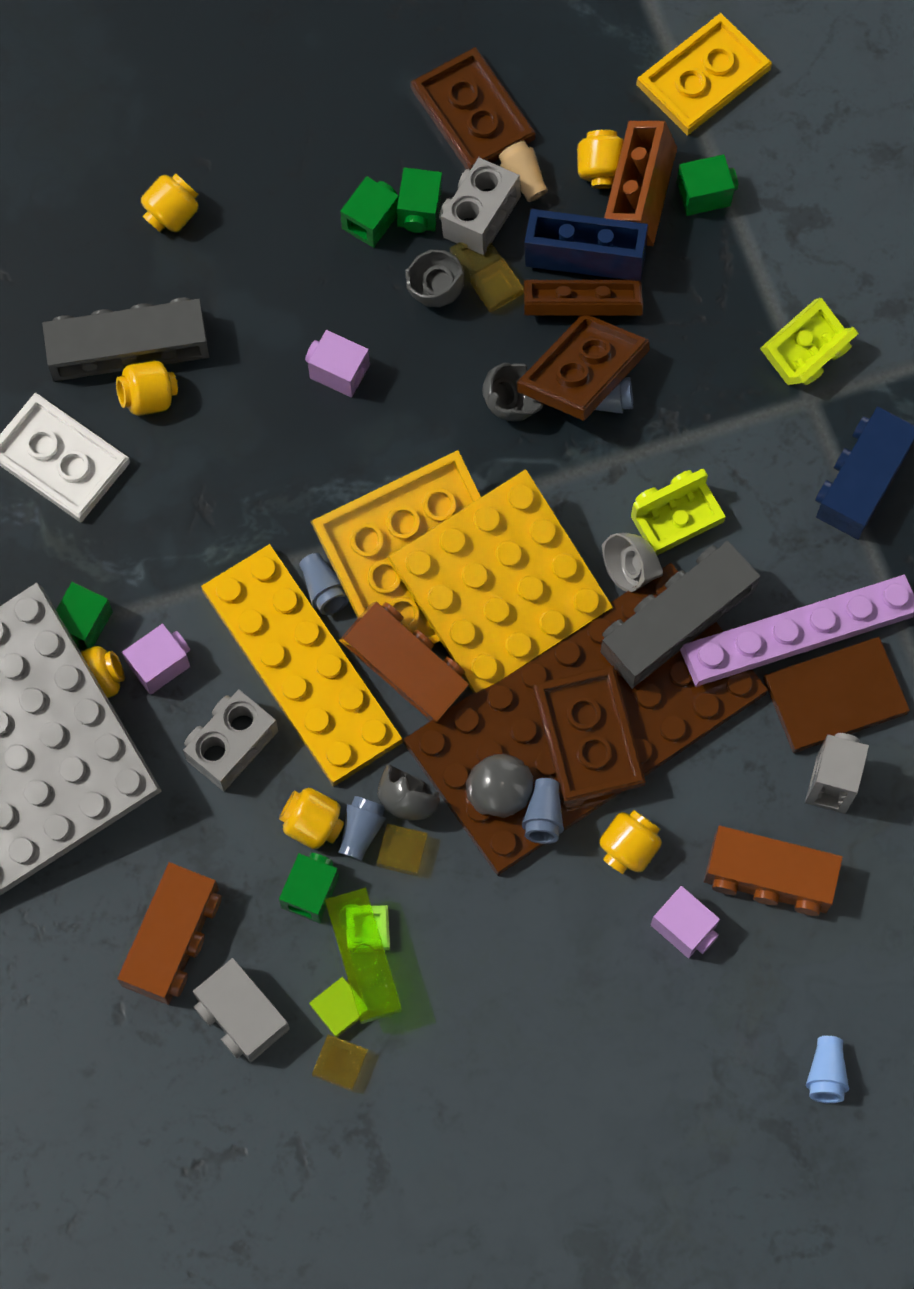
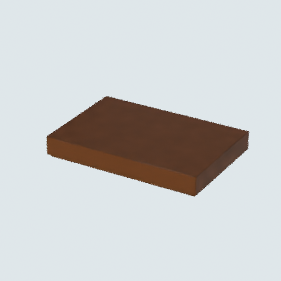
(471, 108)
(583, 366)
(836, 694)
(589, 735)

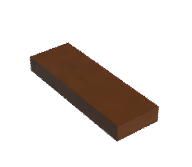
(583, 297)

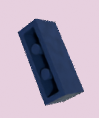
(585, 245)
(865, 472)

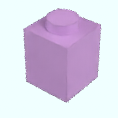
(337, 363)
(157, 658)
(686, 923)

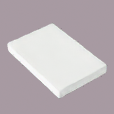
(59, 457)

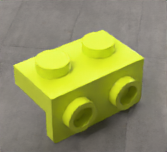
(808, 344)
(676, 511)

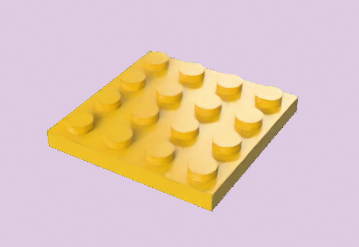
(385, 520)
(500, 582)

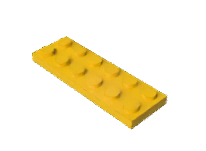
(302, 665)

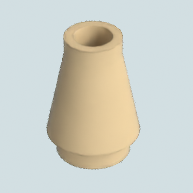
(523, 161)

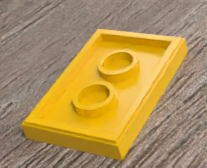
(704, 74)

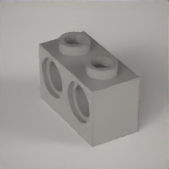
(486, 207)
(239, 745)
(837, 772)

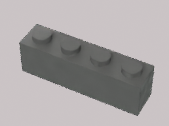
(116, 339)
(679, 613)

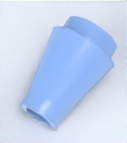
(828, 1071)

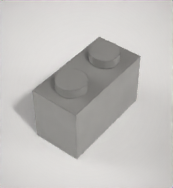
(240, 1011)

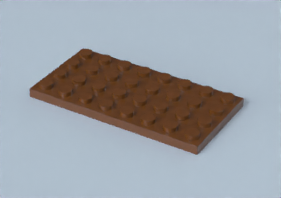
(662, 710)

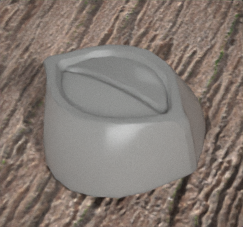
(630, 561)

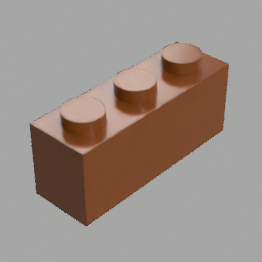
(642, 175)
(405, 660)
(773, 871)
(170, 934)

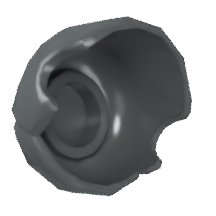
(435, 278)
(502, 393)
(500, 785)
(405, 795)

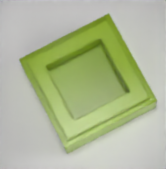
(336, 1007)

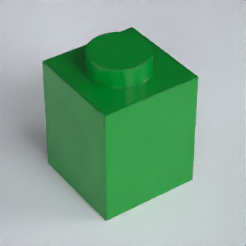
(706, 184)
(419, 200)
(370, 211)
(84, 614)
(309, 885)

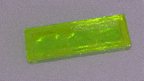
(363, 955)

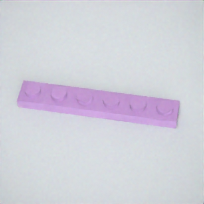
(799, 630)

